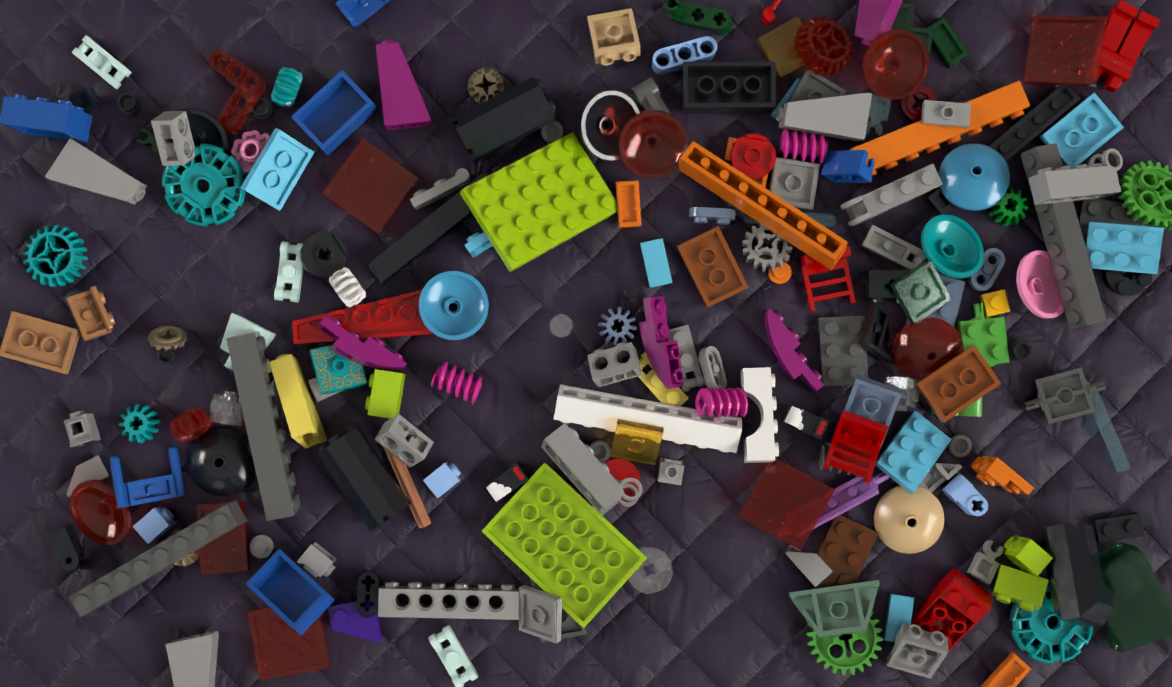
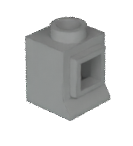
(89, 426)
(670, 471)
(318, 560)

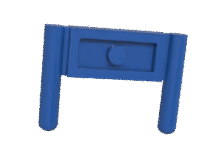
(148, 489)

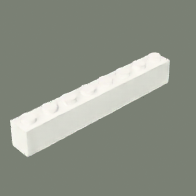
(679, 423)

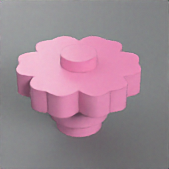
(249, 148)

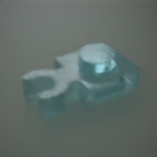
(878, 113)

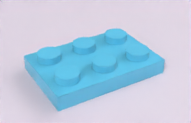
(1082, 131)
(277, 169)
(1124, 247)
(912, 452)

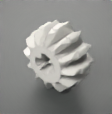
(347, 287)

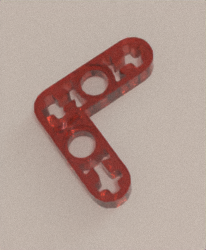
(243, 89)

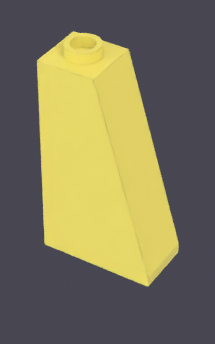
(297, 401)

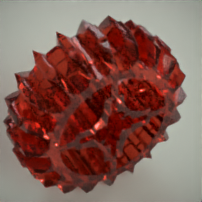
(823, 46)

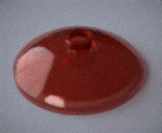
(908, 65)
(652, 159)
(918, 340)
(97, 513)

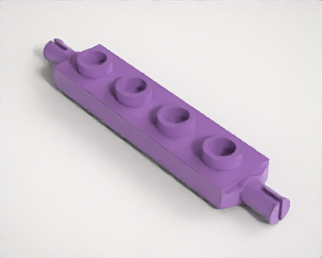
(850, 495)

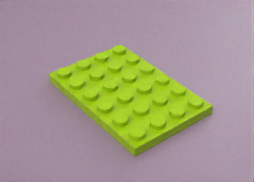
(540, 201)
(564, 544)

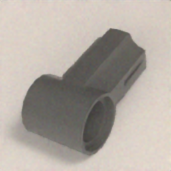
(648, 96)

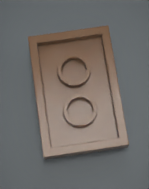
(39, 342)

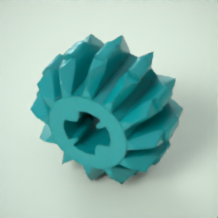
(286, 87)
(143, 431)

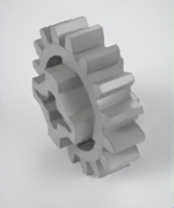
(759, 254)

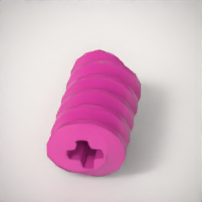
(803, 146)
(458, 382)
(721, 401)

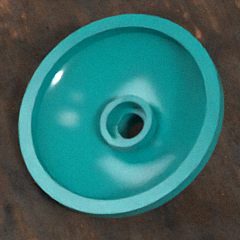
(952, 246)

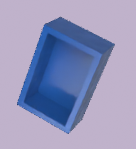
(334, 112)
(45, 118)
(290, 592)

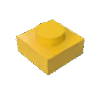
(995, 303)

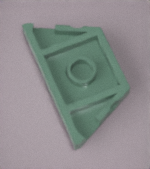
(837, 608)

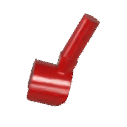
(768, 15)

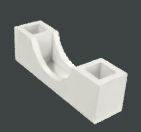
(758, 386)

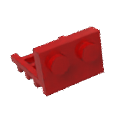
(811, 266)
(859, 436)

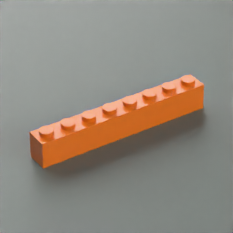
(915, 138)
(762, 205)

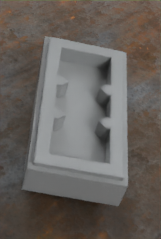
(946, 114)

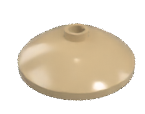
(897, 508)

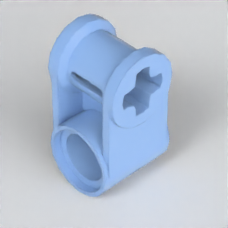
(963, 493)

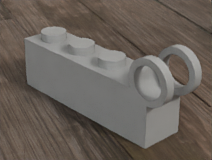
(1078, 183)
(892, 195)
(587, 472)

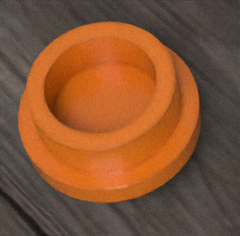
(780, 275)

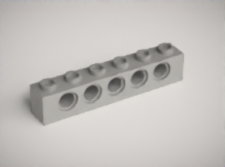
(390, 606)

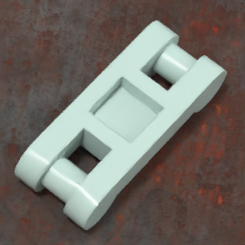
(101, 62)
(289, 272)
(453, 656)

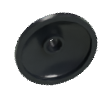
(615, 111)
(207, 130)
(237, 467)

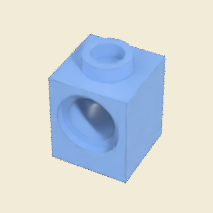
(443, 479)
(155, 524)

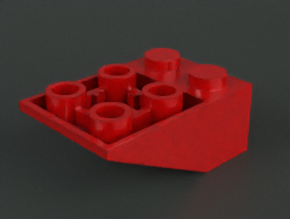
(953, 607)

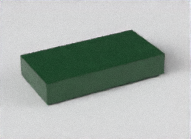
(947, 43)

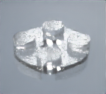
(662, 576)

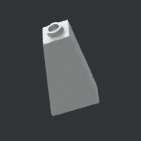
(832, 116)
(90, 172)
(194, 660)

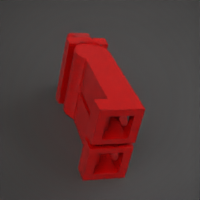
(1123, 42)

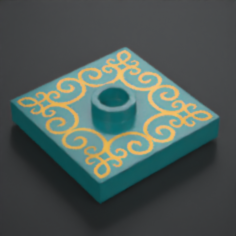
(335, 372)

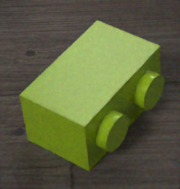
(385, 393)
(1026, 554)
(1019, 588)

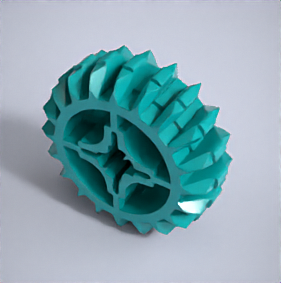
(49, 239)

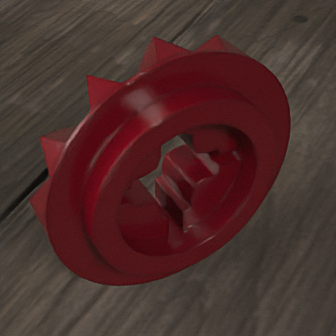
(908, 102)

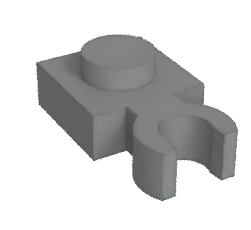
(983, 564)

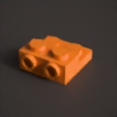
(995, 472)

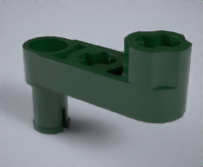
(683, 14)

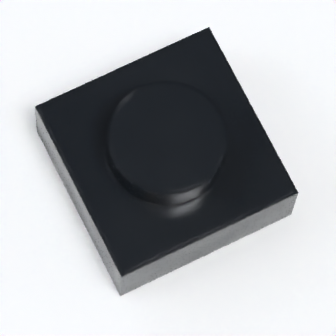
(86, 99)

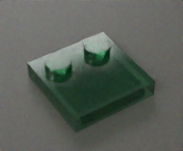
(920, 292)

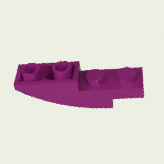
(783, 343)
(661, 352)
(369, 354)

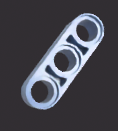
(691, 47)

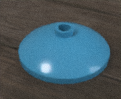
(972, 190)
(456, 289)

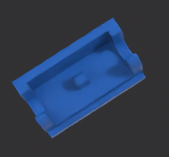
(359, 10)
(848, 167)

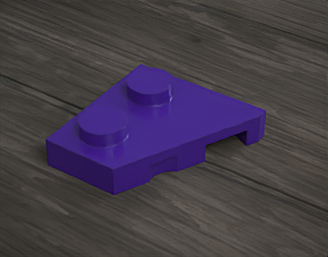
(347, 620)

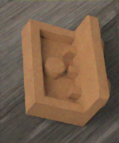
(91, 314)

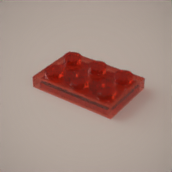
(227, 552)

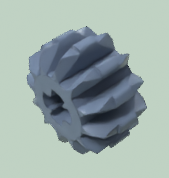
(610, 323)

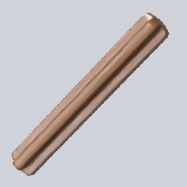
(409, 489)

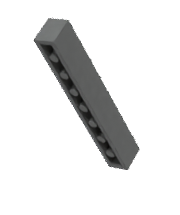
(1065, 247)
(263, 425)
(158, 558)

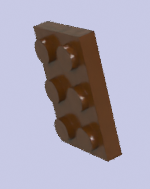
(845, 550)

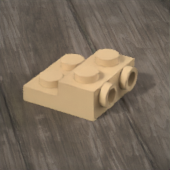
(614, 36)

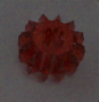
(190, 425)

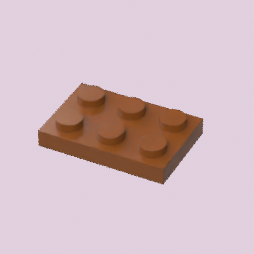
(712, 267)
(958, 383)

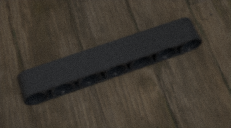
(421, 237)

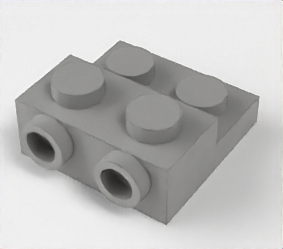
(918, 651)

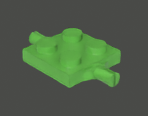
(987, 335)

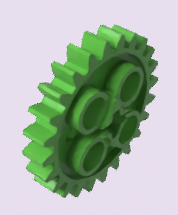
(1148, 194)
(823, 644)

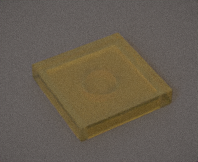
(779, 47)
(636, 441)

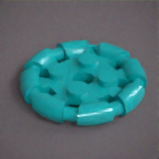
(217, 187)
(1047, 636)

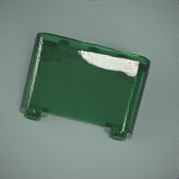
(1140, 605)

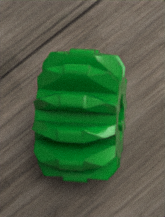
(1014, 213)

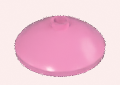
(1038, 285)

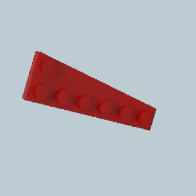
(379, 319)

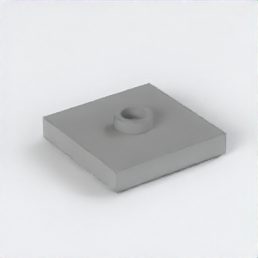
(795, 182)
(540, 613)

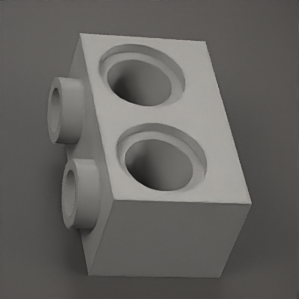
(173, 137)
(615, 370)
(404, 440)

